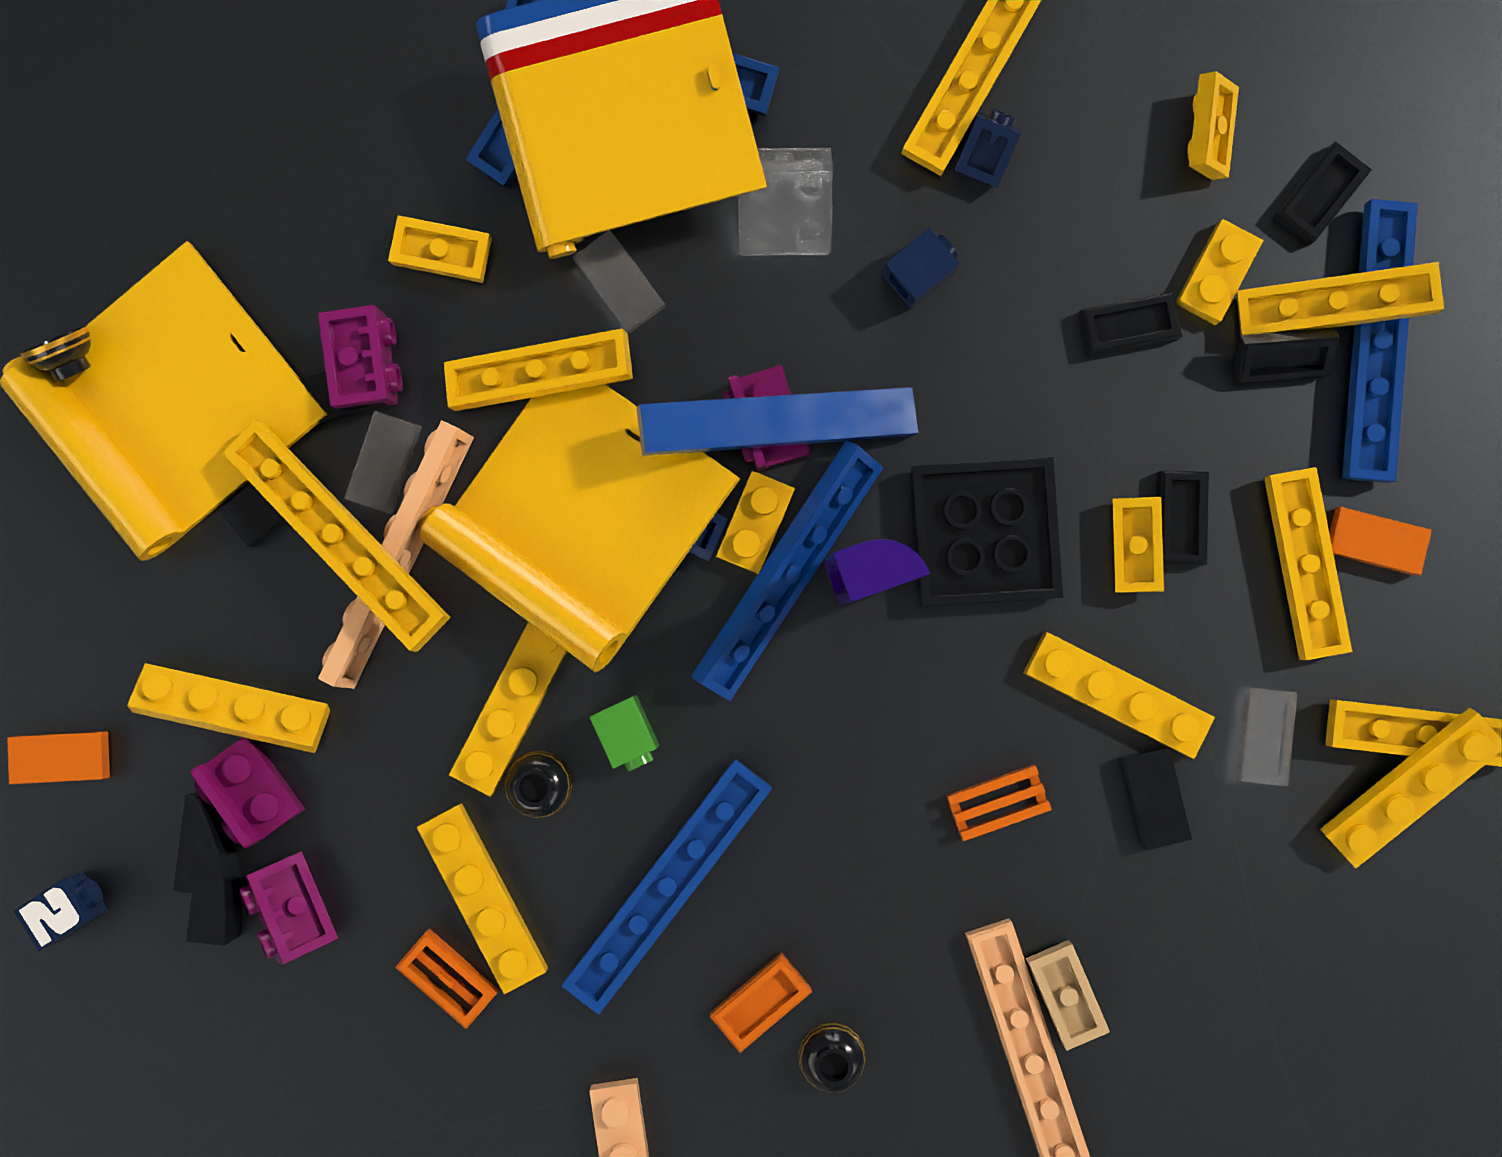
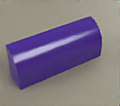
(872, 568)

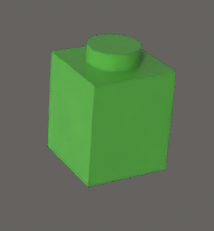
(625, 733)

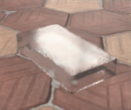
(619, 281)
(383, 462)
(1266, 736)

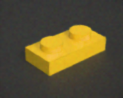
(1213, 126)
(440, 249)
(1219, 272)
(755, 522)
(1138, 545)

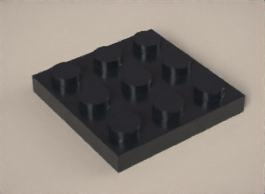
(987, 531)

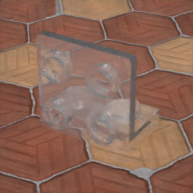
(795, 207)

